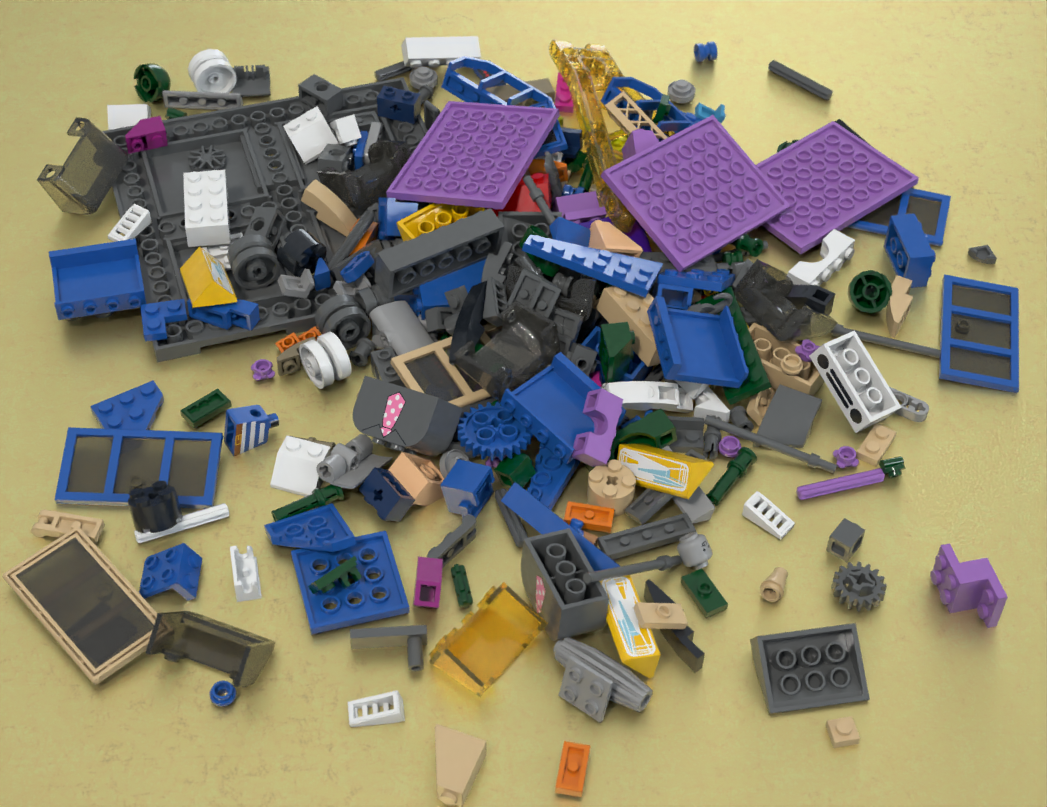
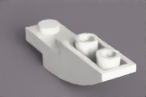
(652, 394)

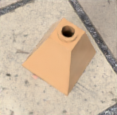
(609, 238)

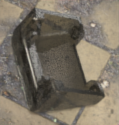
(372, 180)
(764, 295)

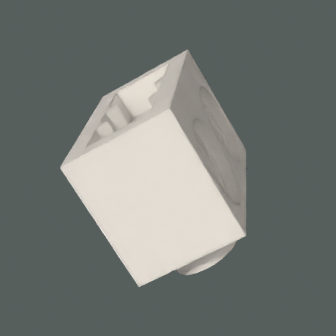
(346, 130)

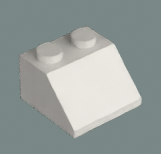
(310, 134)
(297, 466)

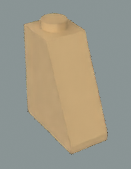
(457, 764)

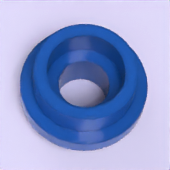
(219, 688)

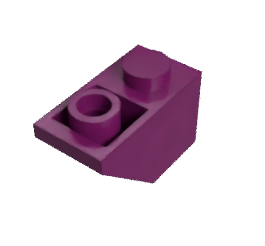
(146, 135)
(428, 582)

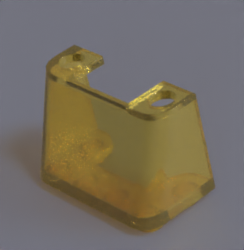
(488, 639)

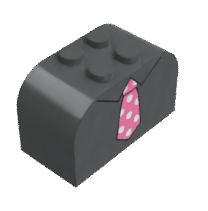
(405, 418)
(555, 585)

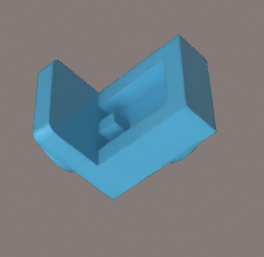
(703, 112)

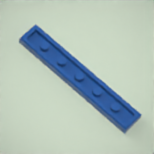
(547, 521)

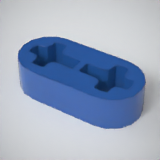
(357, 267)

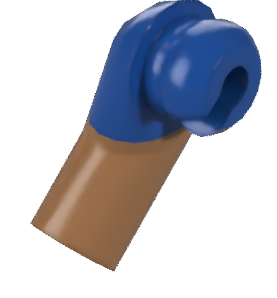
(577, 525)

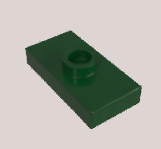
(205, 408)
(704, 593)

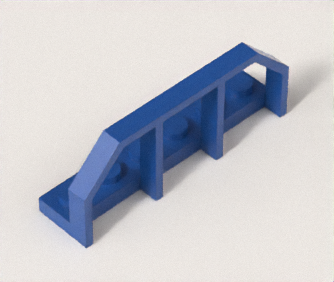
(474, 93)
(681, 121)

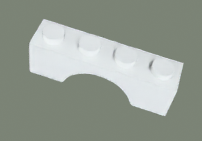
(834, 250)

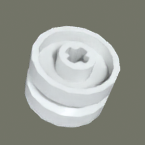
(212, 72)
(325, 360)

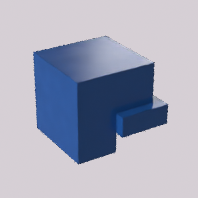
(390, 213)
(675, 296)
(467, 487)

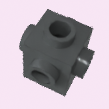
(585, 354)

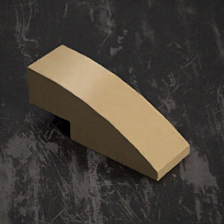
(329, 207)
(898, 305)

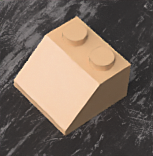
(419, 477)

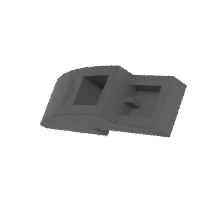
(496, 264)

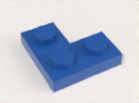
(157, 314)

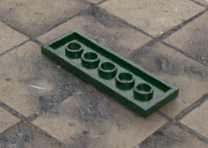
(757, 378)

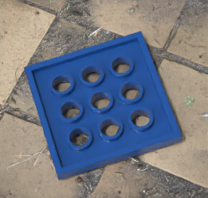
(345, 613)

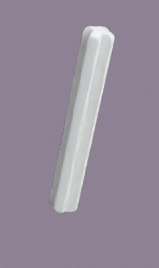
(188, 521)

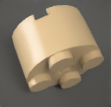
(611, 486)

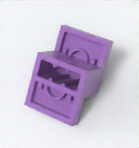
(579, 207)
(968, 585)

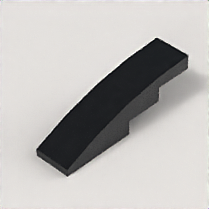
(468, 321)
(679, 639)

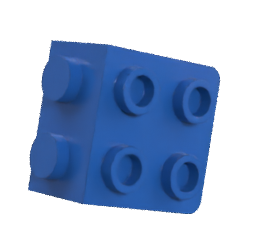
(172, 568)

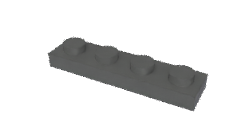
(651, 500)
(646, 536)

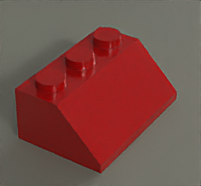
(520, 199)

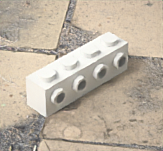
(438, 50)

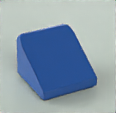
(322, 275)

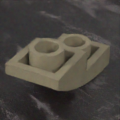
(290, 359)

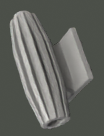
(596, 678)

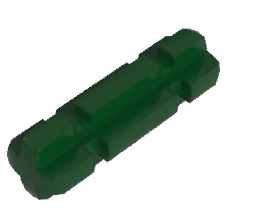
(461, 586)

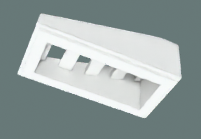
(134, 214)
(765, 505)
(386, 717)

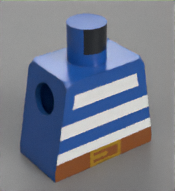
(247, 428)

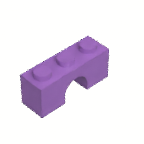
(605, 411)

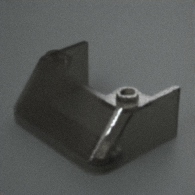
(210, 643)

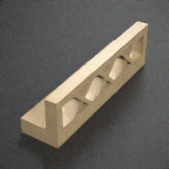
(623, 120)

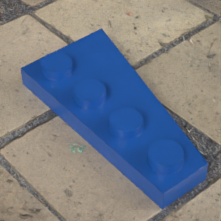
(550, 476)

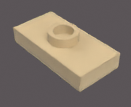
(660, 615)

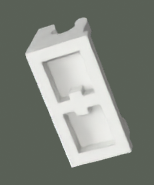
(245, 574)

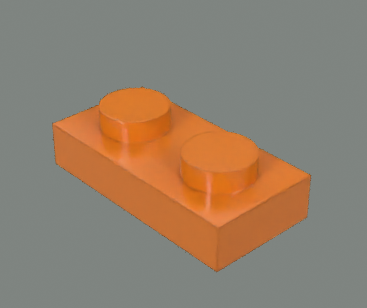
(593, 516)
(572, 769)

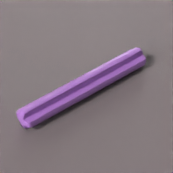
(840, 484)

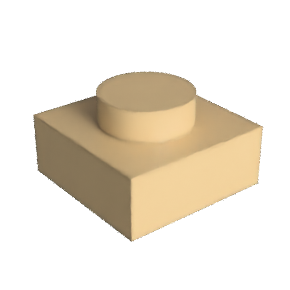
(842, 732)

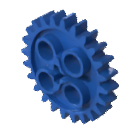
(492, 432)

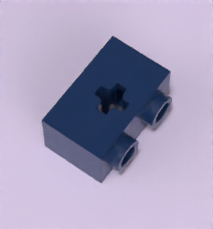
(399, 104)
(386, 495)

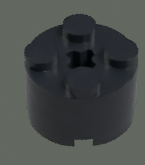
(301, 252)
(154, 507)

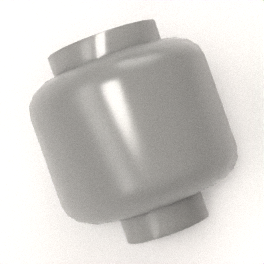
(694, 550)

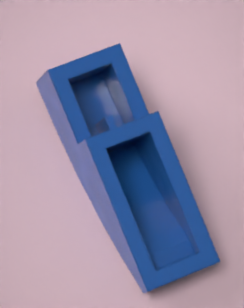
(241, 313)

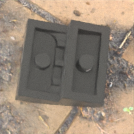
(535, 293)

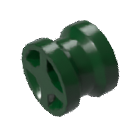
(732, 257)

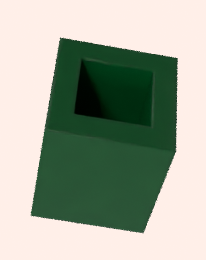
(517, 470)

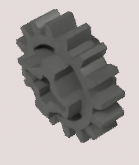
(858, 586)

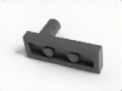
(397, 636)

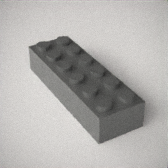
(438, 253)

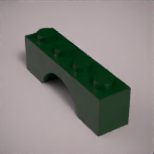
(651, 430)

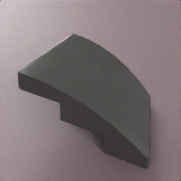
(568, 327)
(789, 417)

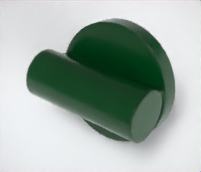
(173, 113)
(892, 466)

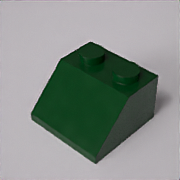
(615, 350)

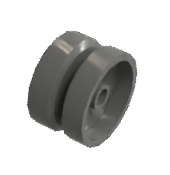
(253, 261)
(343, 318)

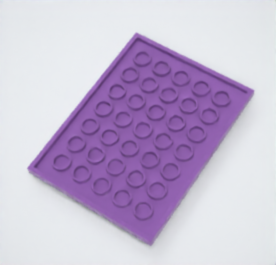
(474, 154)
(829, 184)
(695, 192)

